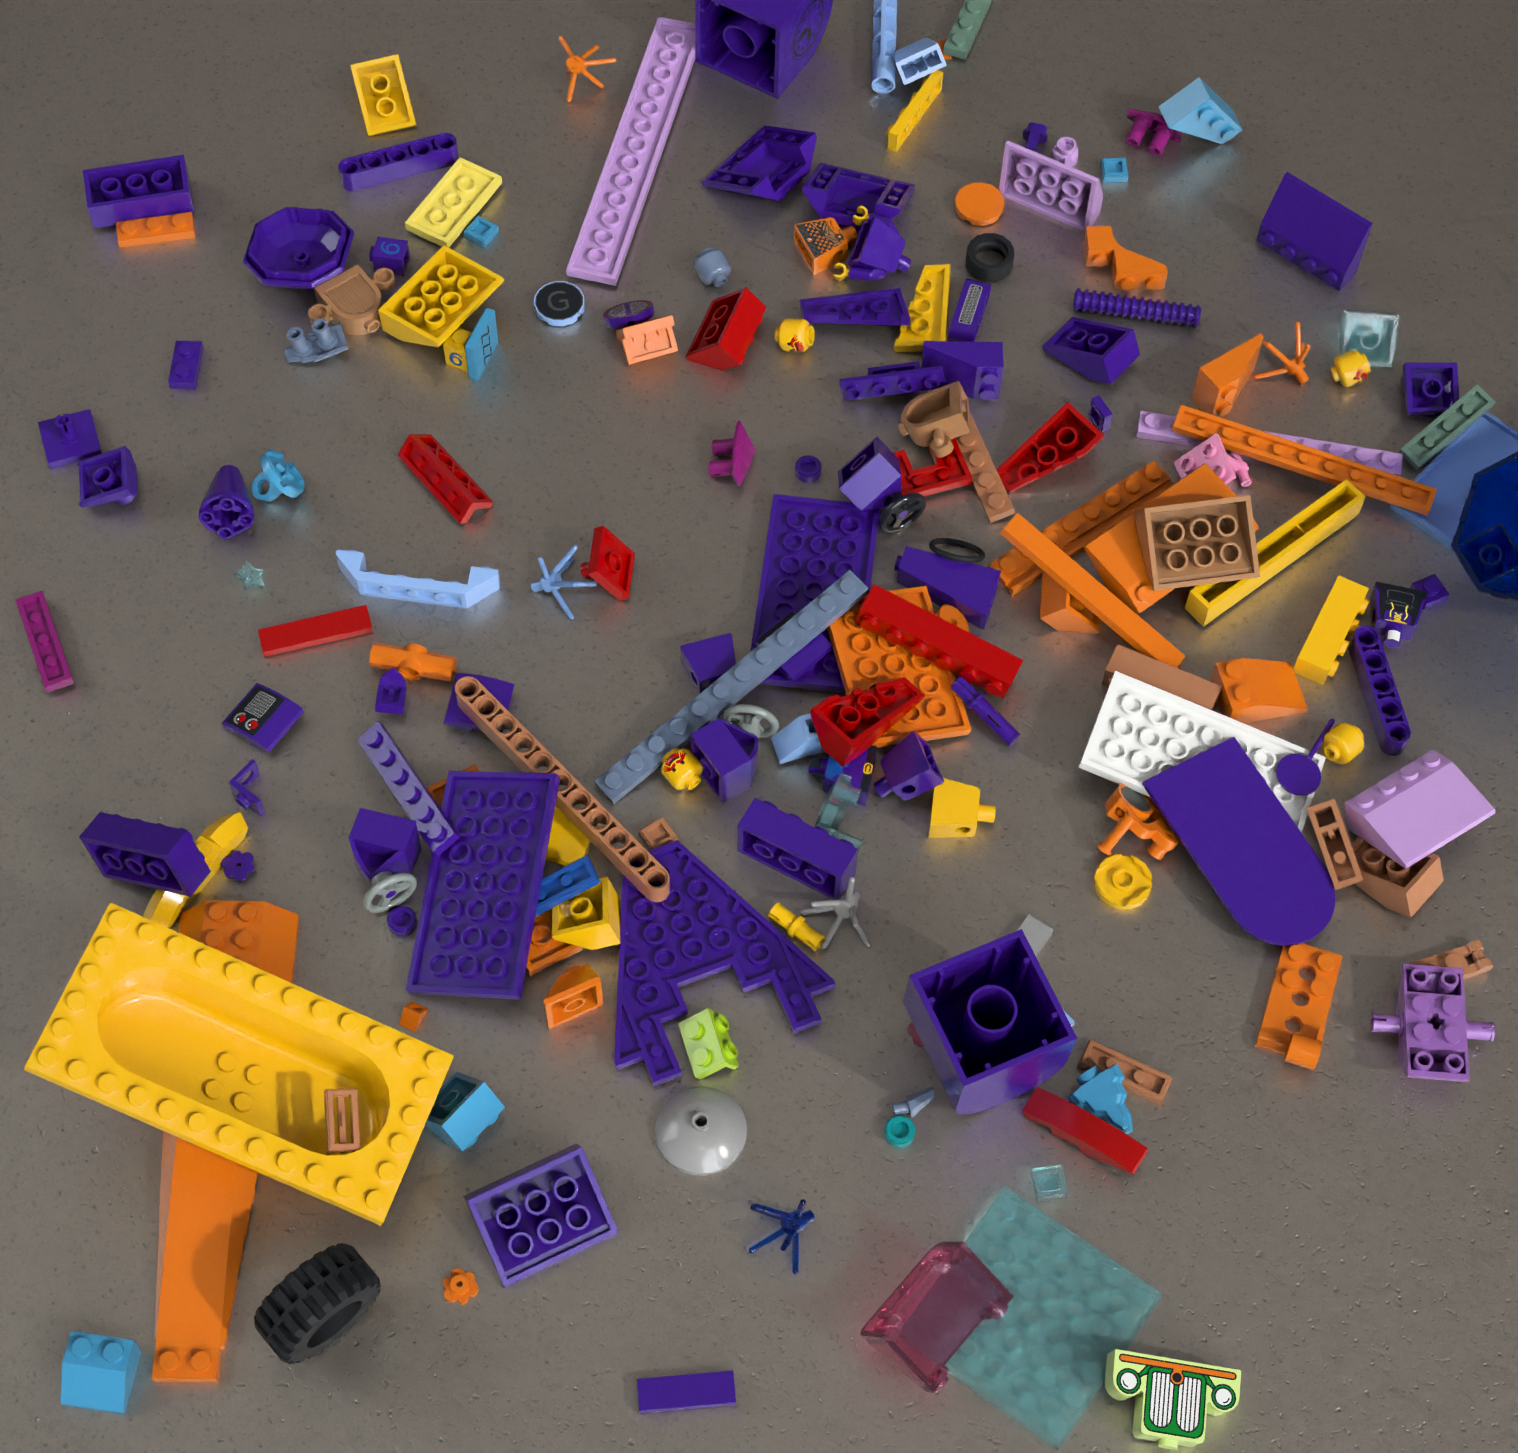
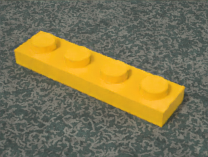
(914, 111)

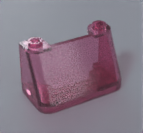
(935, 1313)

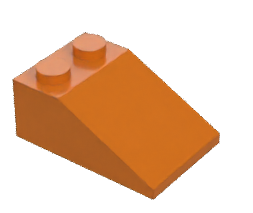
(1225, 377)
(1257, 689)

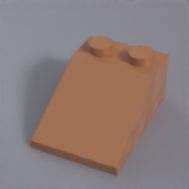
(1392, 884)

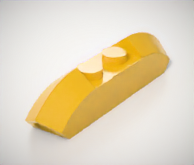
(215, 844)

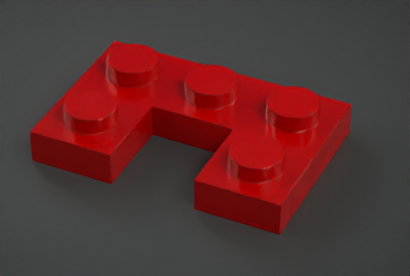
(946, 474)

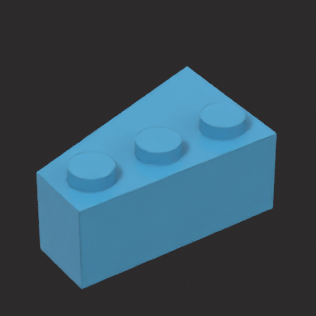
(1201, 113)

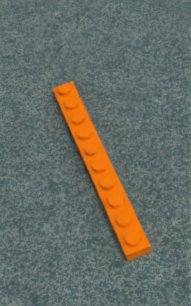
(1305, 460)

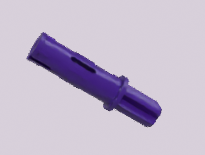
(985, 710)

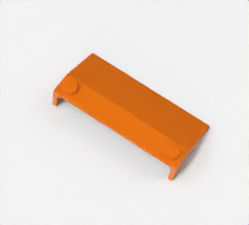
(1118, 550)

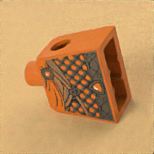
(823, 243)

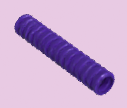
(1137, 307)

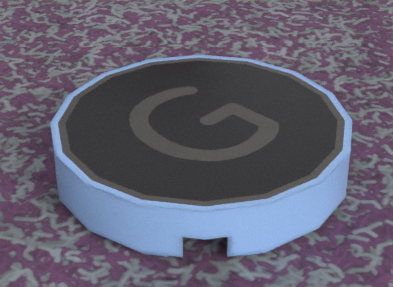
(559, 303)

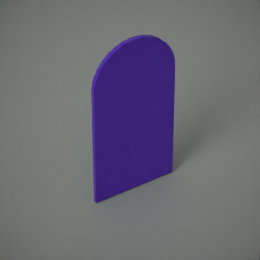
(1246, 845)

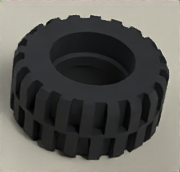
(317, 1303)

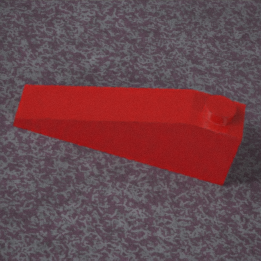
(1052, 446)
(858, 720)

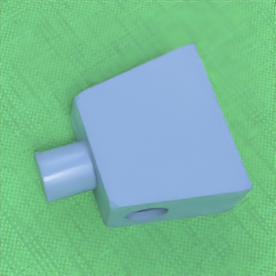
(919, 60)

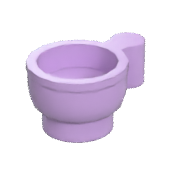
(1065, 151)

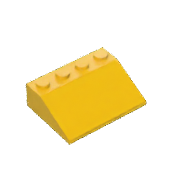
(438, 298)

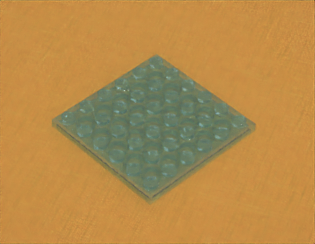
(1064, 1319)

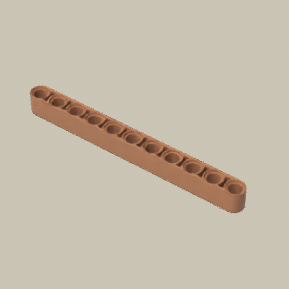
(567, 798)

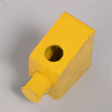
(957, 810)

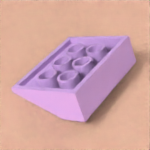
(1050, 187)
(1417, 809)

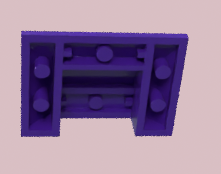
(766, 164)
(840, 191)

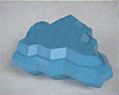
(1104, 1096)

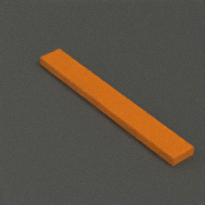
(1090, 591)

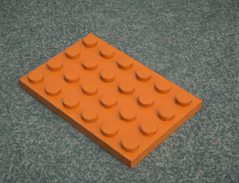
(871, 660)

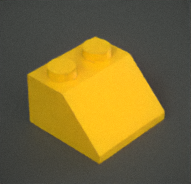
(589, 918)

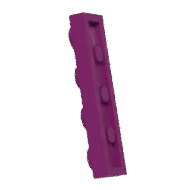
(44, 641)

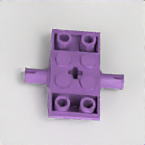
(1432, 1023)

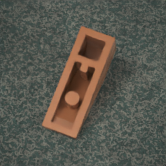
(1335, 844)

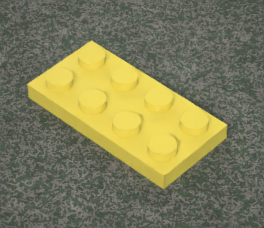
(453, 203)

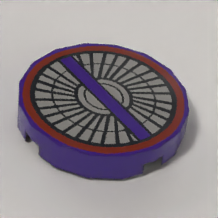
(627, 312)

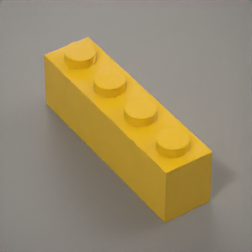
(1331, 630)

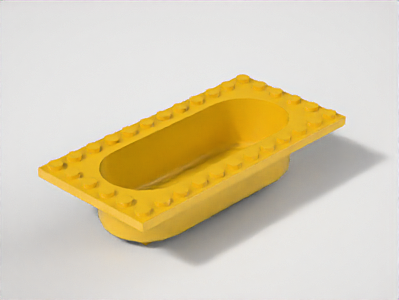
(239, 1062)

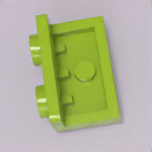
(708, 1043)

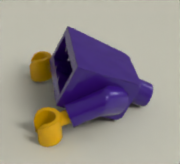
(876, 249)

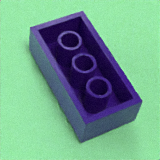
(138, 190)
(796, 849)
(145, 853)

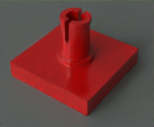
(610, 563)

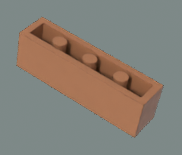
(1162, 676)

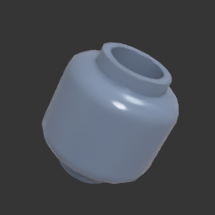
(712, 267)

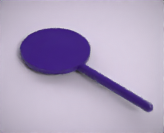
(1299, 772)

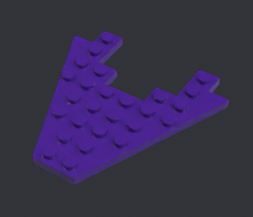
(688, 938)

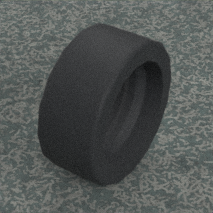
(990, 242)

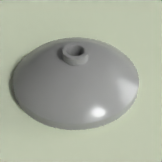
(702, 1148)

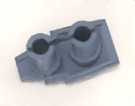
(316, 345)

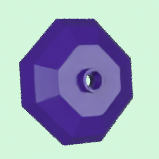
(298, 248)

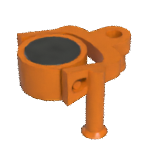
(1131, 812)

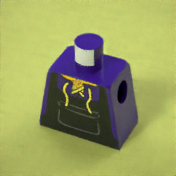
(1395, 612)

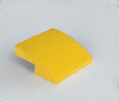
(566, 840)

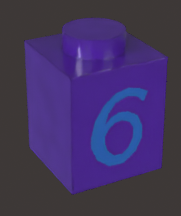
(390, 254)

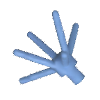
(552, 580)

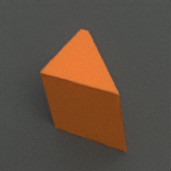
(412, 1016)

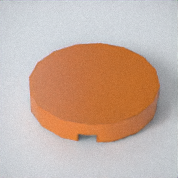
(979, 204)

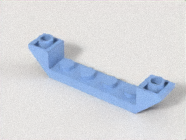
(480, 584)

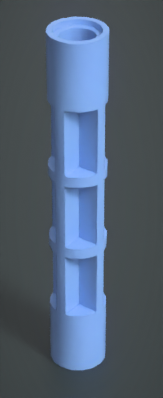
(884, 46)

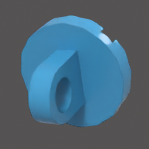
(281, 476)

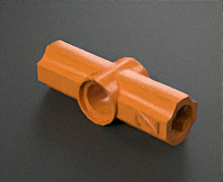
(413, 661)

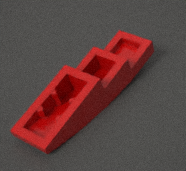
(1085, 1130)

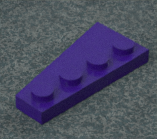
(870, 308)

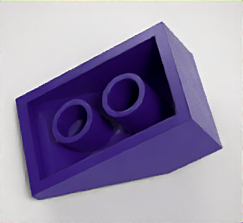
(1094, 348)
(973, 364)

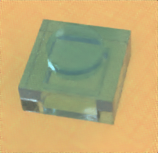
(1049, 1183)

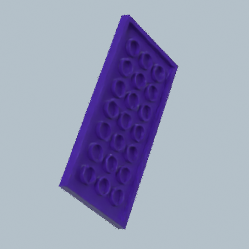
(805, 553)
(484, 886)

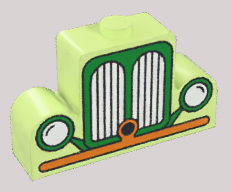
(1171, 1395)

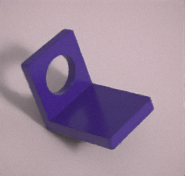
(241, 794)

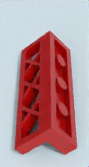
(443, 476)

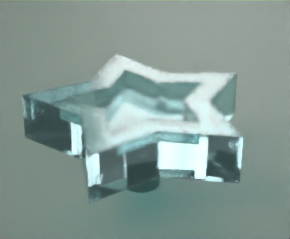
(250, 576)

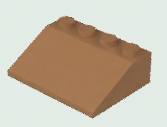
(1198, 542)

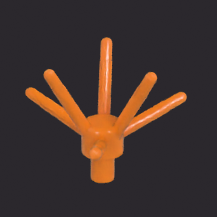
(578, 65)
(1294, 365)

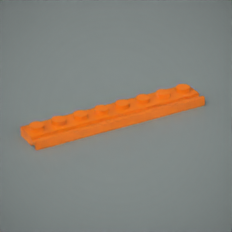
(1085, 524)

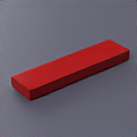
(315, 631)

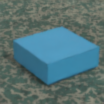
(1114, 170)
(481, 231)

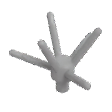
(844, 908)

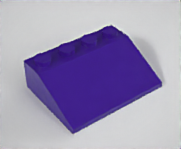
(1314, 232)
(541, 1214)

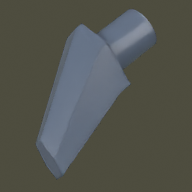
(914, 1102)

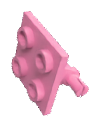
(1214, 455)

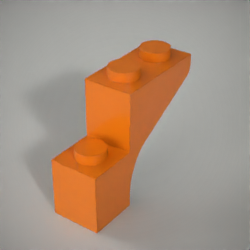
(1127, 267)

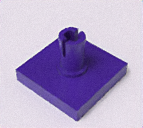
(69, 438)

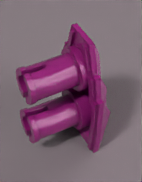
(1155, 124)
(742, 454)

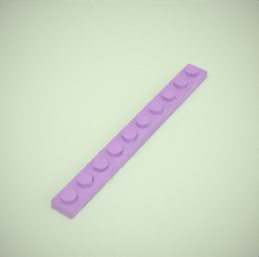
(1159, 428)

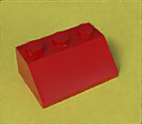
(727, 330)

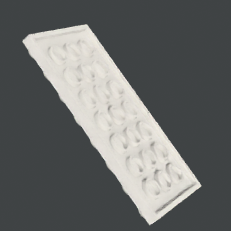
(1151, 730)

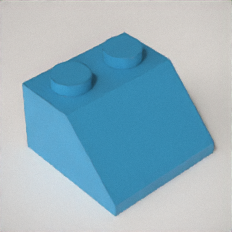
(463, 1111)
(98, 1372)

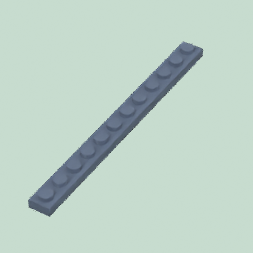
(732, 686)

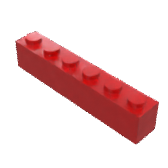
(938, 641)

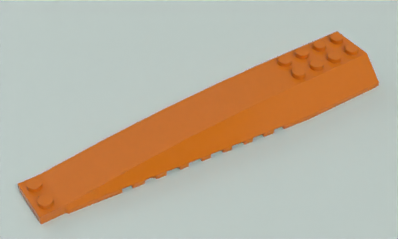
(202, 1193)

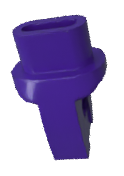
(1035, 135)

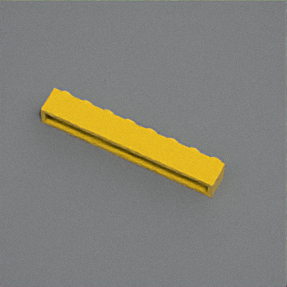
(1280, 550)

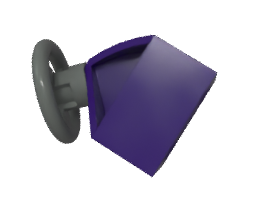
(731, 749)
(385, 854)

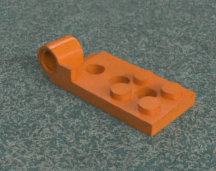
(1304, 1046)

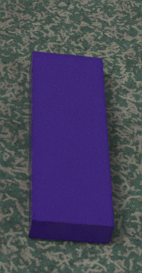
(686, 1392)

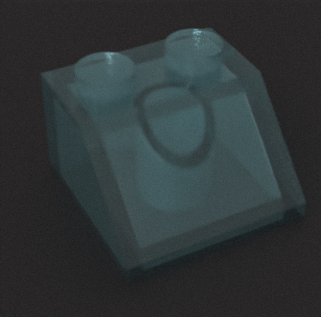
(1369, 333)

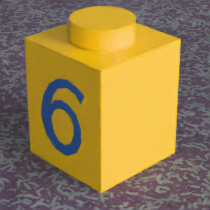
(455, 349)

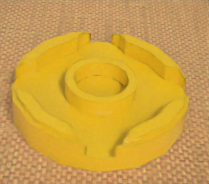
(1122, 881)

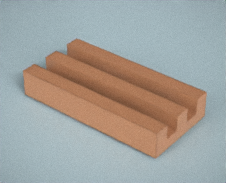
(342, 1147)

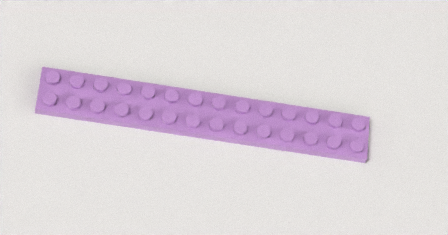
(634, 154)

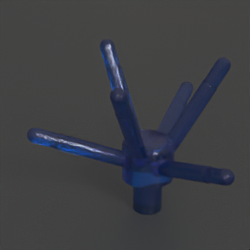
(791, 1224)

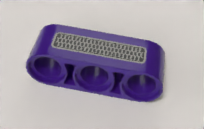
(969, 311)

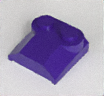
(1429, 388)
(108, 478)

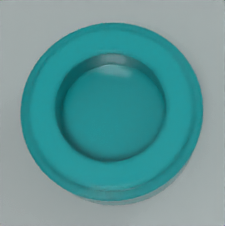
(899, 1131)

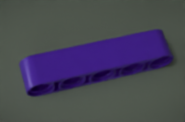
(398, 162)
(1379, 702)

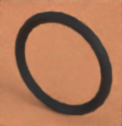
(968, 559)

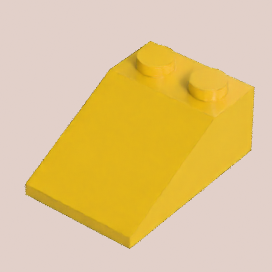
(383, 95)

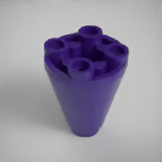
(227, 504)

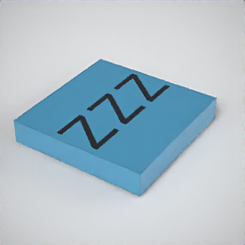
(481, 344)

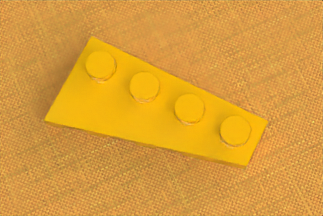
(927, 310)

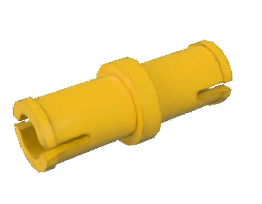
(796, 926)

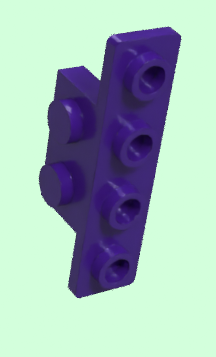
(892, 380)

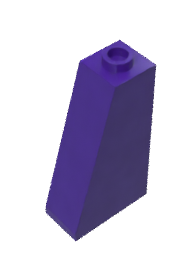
(950, 582)

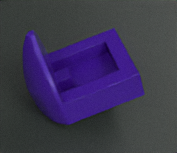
(391, 693)

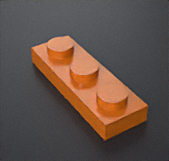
(155, 229)

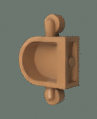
(352, 300)
(937, 418)

